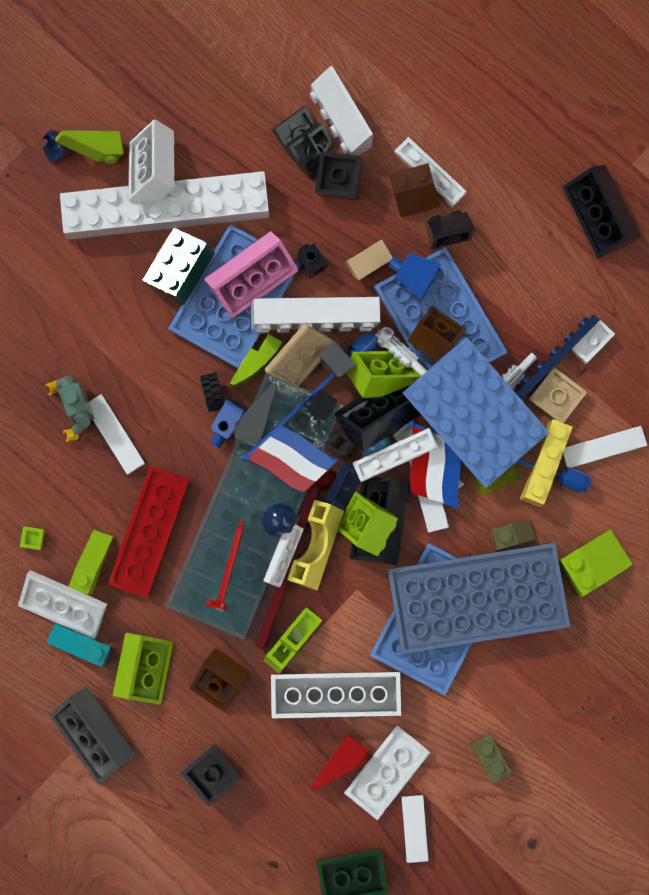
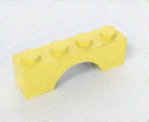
(548, 460)
(324, 524)

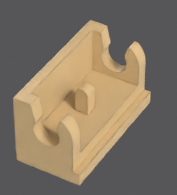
(369, 260)

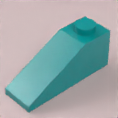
(80, 645)

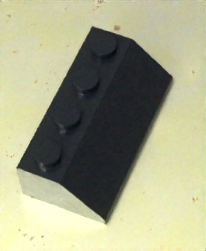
(601, 211)
(375, 418)
(393, 497)

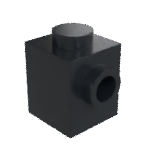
(311, 260)
(320, 407)

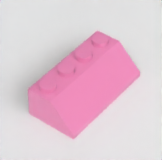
(251, 274)

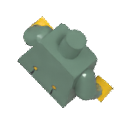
(75, 404)

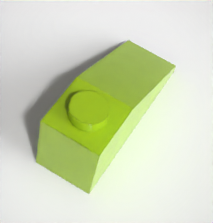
(97, 145)
(91, 563)

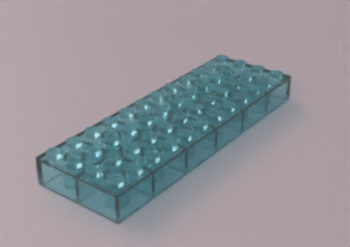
(243, 495)

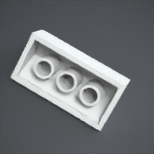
(341, 113)
(151, 163)

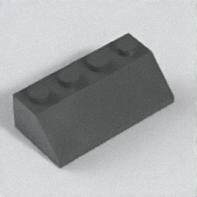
(92, 735)

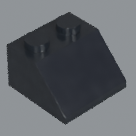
(449, 229)

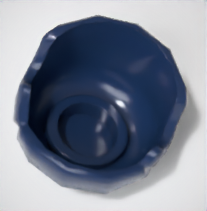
(52, 149)
(279, 519)

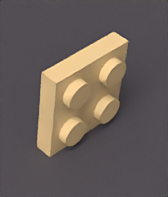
(557, 396)

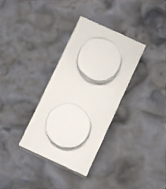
(592, 342)

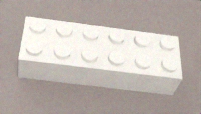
(319, 313)
(335, 695)

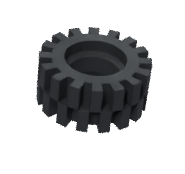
(212, 391)

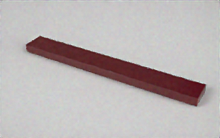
(278, 593)

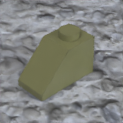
(512, 535)

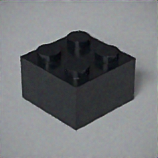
(339, 175)
(211, 774)

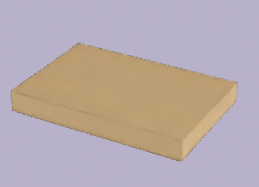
(299, 356)

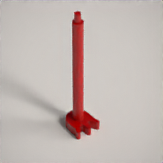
(219, 604)

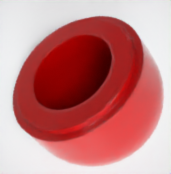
(318, 483)

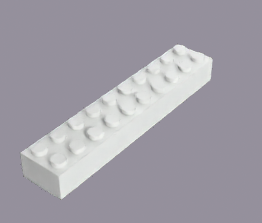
(190, 204)

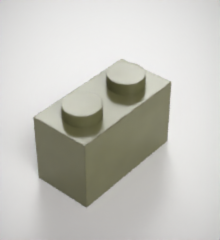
(490, 758)

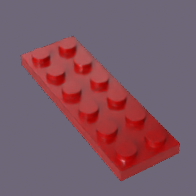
(149, 532)

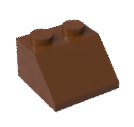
(414, 190)
(436, 334)
(219, 679)

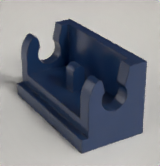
(343, 487)

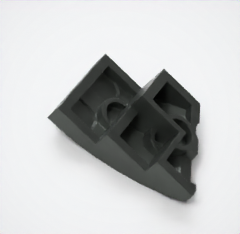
(303, 140)

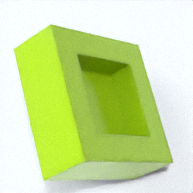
(32, 538)

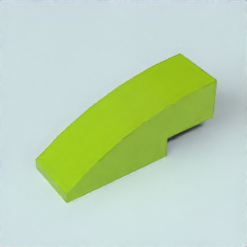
(256, 361)
(292, 640)

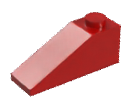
(344, 760)

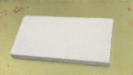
(62, 604)
(387, 772)

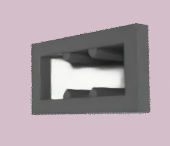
(335, 360)

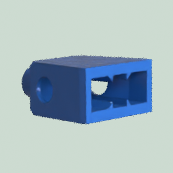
(414, 274)
(231, 414)

